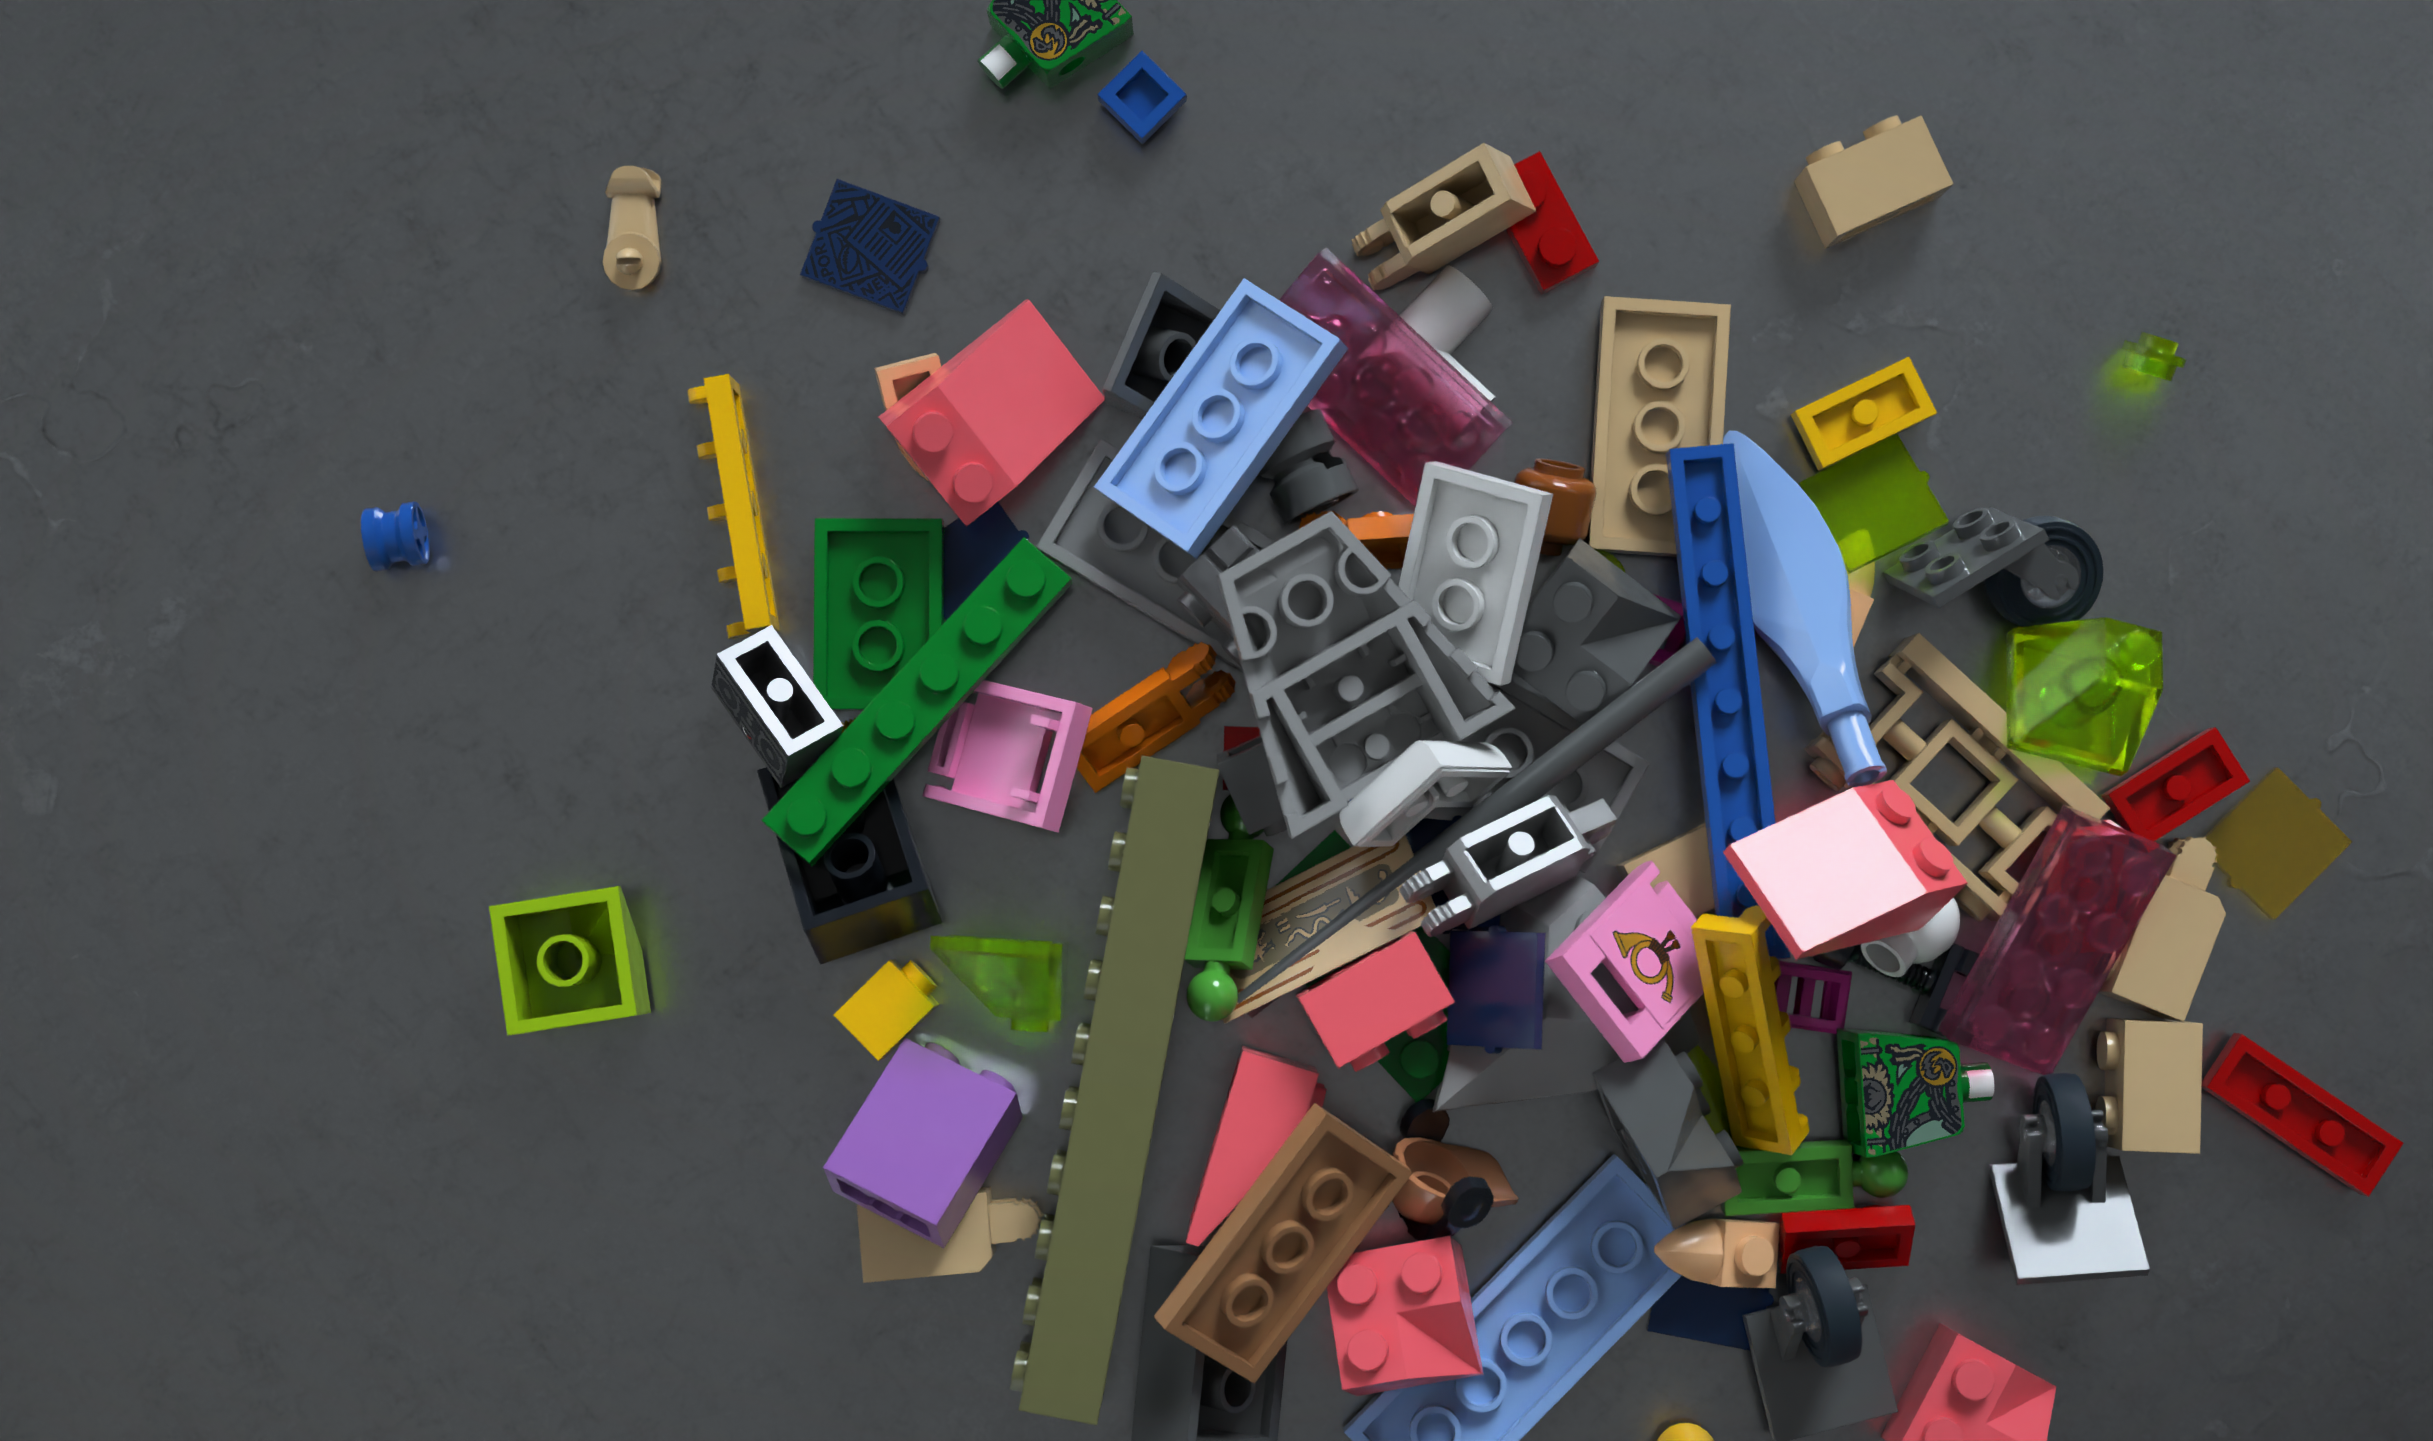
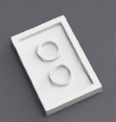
(1475, 561)

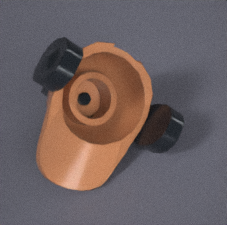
(1449, 1183)

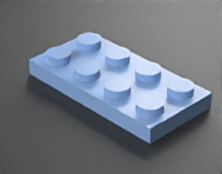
(1221, 417)

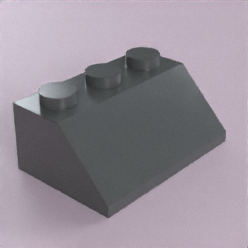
(1186, 1391)

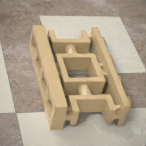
(1983, 748)

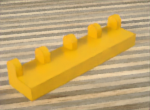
(739, 506)
(1749, 1031)

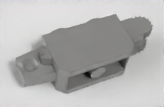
(1509, 862)

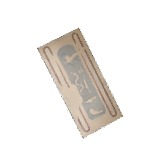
(1313, 899)

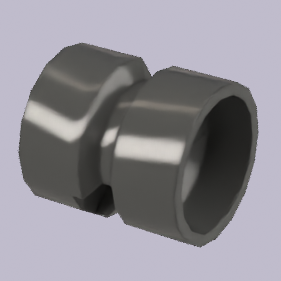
(1306, 472)

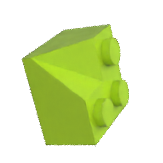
(568, 960)

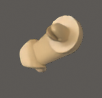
(633, 244)

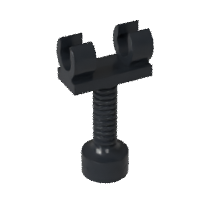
(1930, 982)

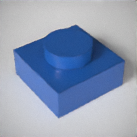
(1142, 97)

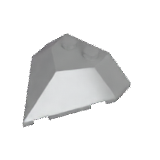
(1570, 1040)

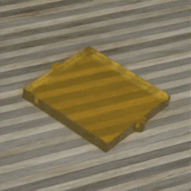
(2275, 843)

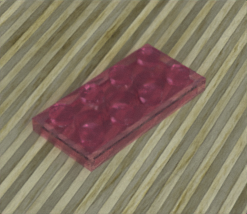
(1391, 388)
(2056, 941)

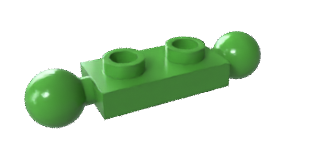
(1226, 915)
(1812, 1179)

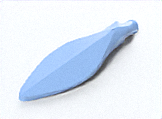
(1804, 603)

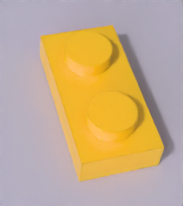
(1863, 413)

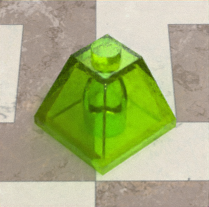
(2083, 691)
(1010, 976)

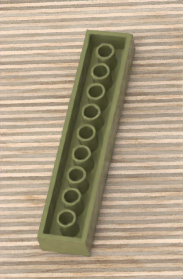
(1118, 1091)

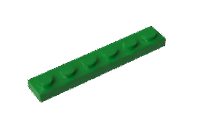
(917, 702)

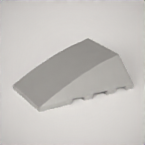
(1342, 668)

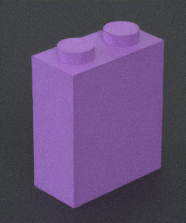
(924, 1140)

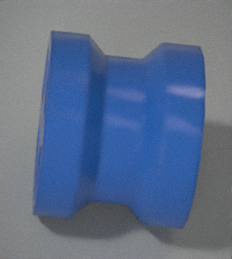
(395, 536)

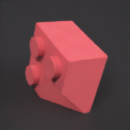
(1376, 1000)
(1404, 1317)
(1970, 1396)

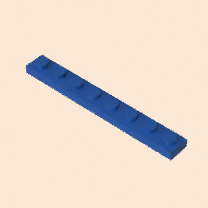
(1728, 693)

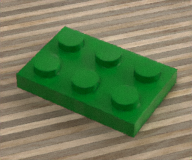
(873, 602)

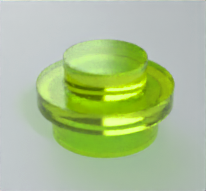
(2153, 356)

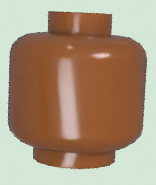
(1570, 505)

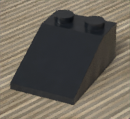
(865, 884)

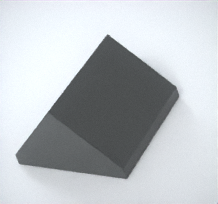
(1156, 344)

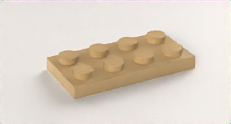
(1654, 393)

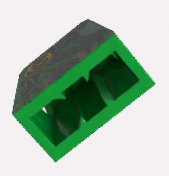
(1052, 37)
(1904, 1089)

